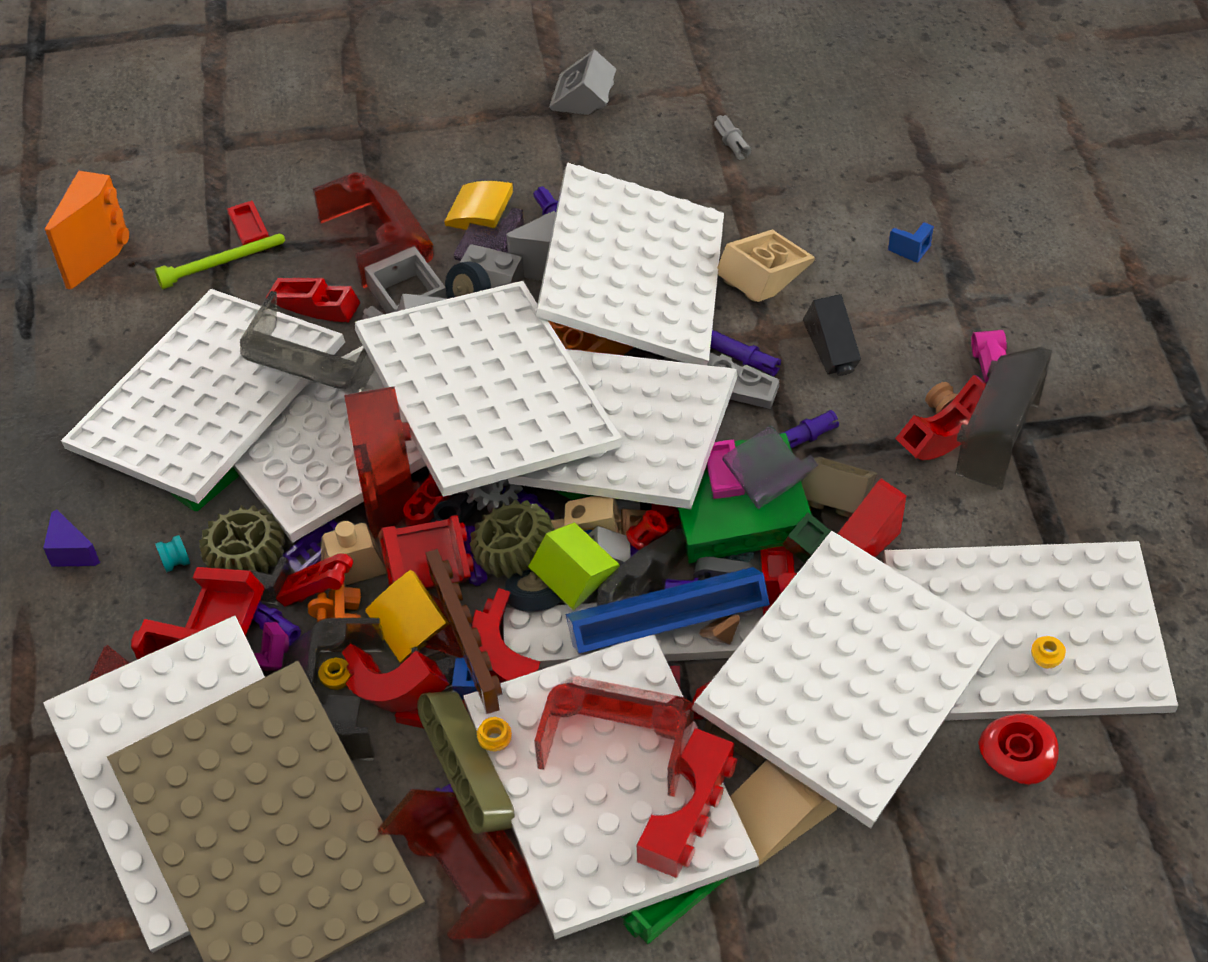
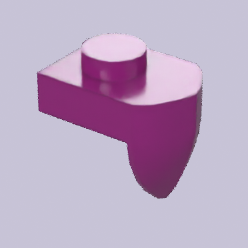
(273, 646)

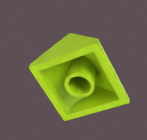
(572, 564)

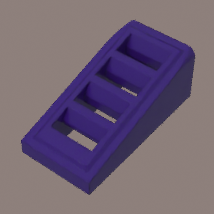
(307, 542)

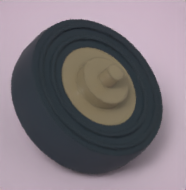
(466, 279)
(530, 593)

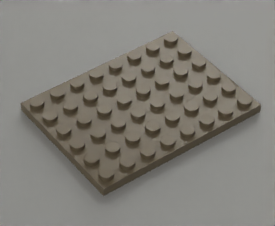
(265, 827)

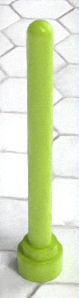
(168, 275)

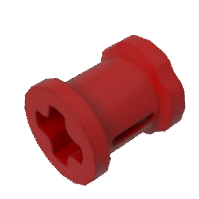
(659, 528)

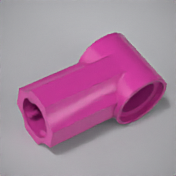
(988, 347)

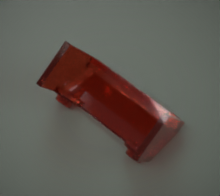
(399, 228)
(381, 455)
(664, 713)
(480, 865)

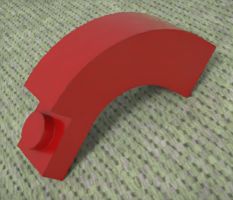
(938, 434)
(504, 661)
(396, 689)

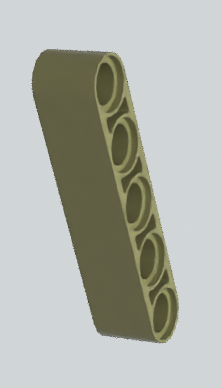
(465, 762)

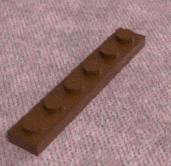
(467, 638)

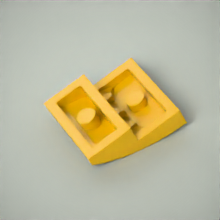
(479, 204)
(407, 615)

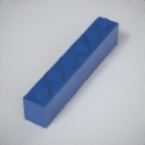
(667, 609)

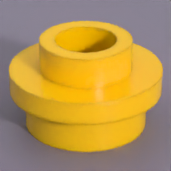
(1048, 659)
(337, 680)
(491, 726)

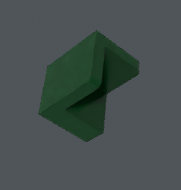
(806, 537)

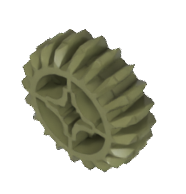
(509, 538)
(243, 541)

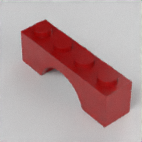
(670, 837)

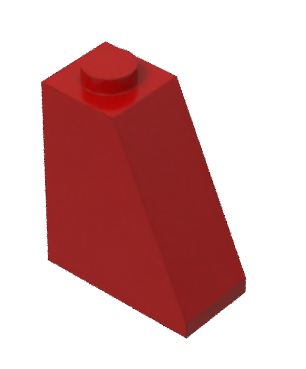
(876, 519)

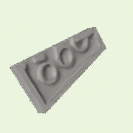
(751, 384)

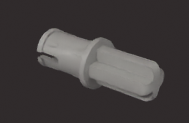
(732, 136)

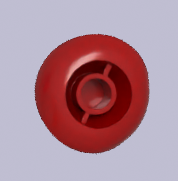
(1020, 748)

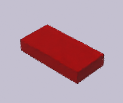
(247, 222)

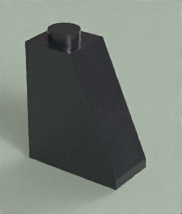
(832, 335)

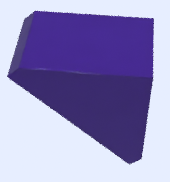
(67, 545)

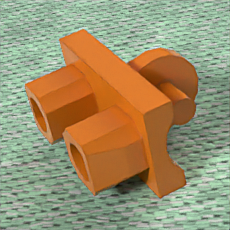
(335, 604)

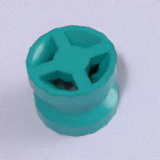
(172, 553)

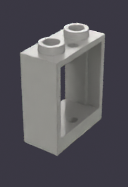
(408, 264)

